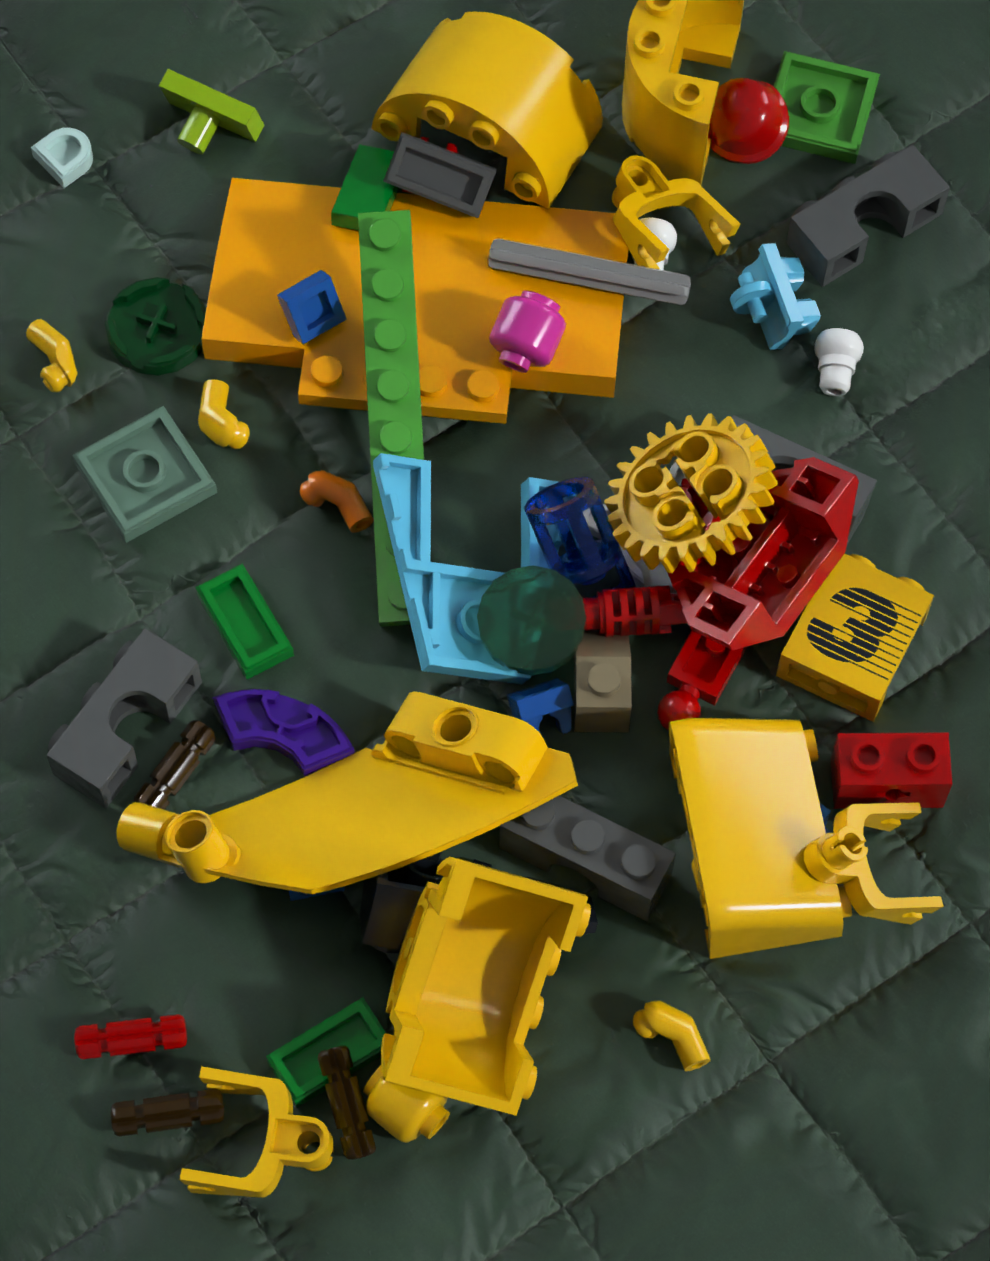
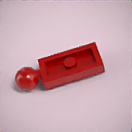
(698, 672)

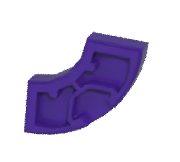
(282, 725)

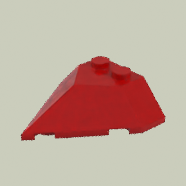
(781, 568)

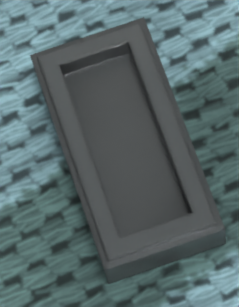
(440, 175)

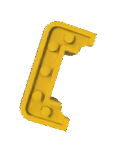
(748, 823)

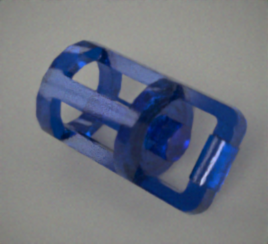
(584, 559)

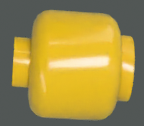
(404, 1110)

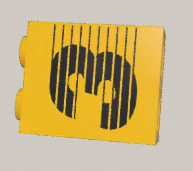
(854, 635)

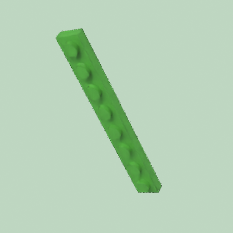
(390, 374)

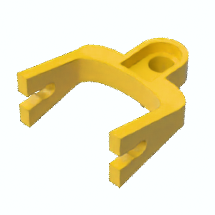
(645, 189)
(843, 860)
(284, 1140)

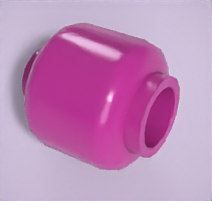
(527, 331)

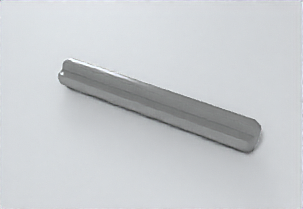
(589, 271)

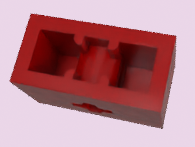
(891, 769)

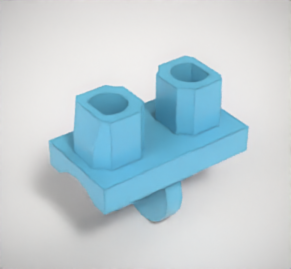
(769, 297)

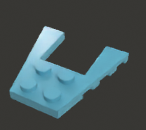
(440, 596)

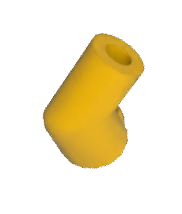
(58, 350)
(216, 420)
(675, 1025)

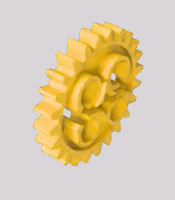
(725, 469)

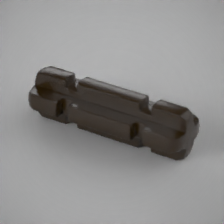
(176, 765)
(346, 1102)
(167, 1112)

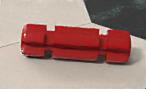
(130, 1036)

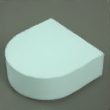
(64, 154)

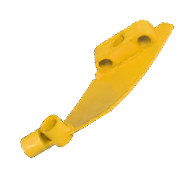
(428, 787)

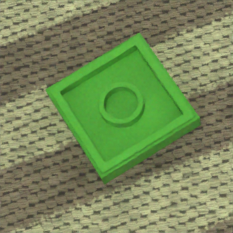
(825, 105)

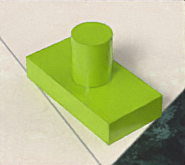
(208, 111)

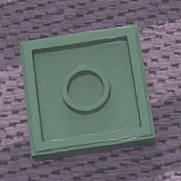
(144, 474)

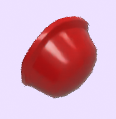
(748, 121)

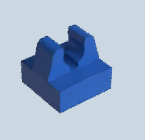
(311, 306)
(542, 699)

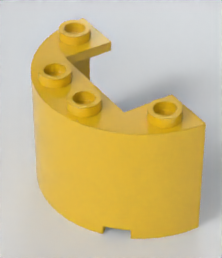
(502, 92)
(668, 110)
(475, 983)

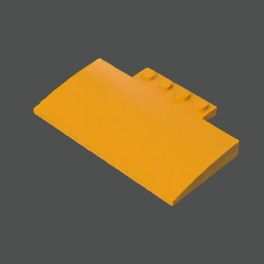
(285, 233)

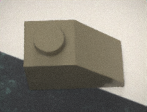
(602, 683)

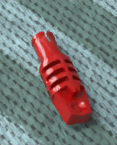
(633, 611)

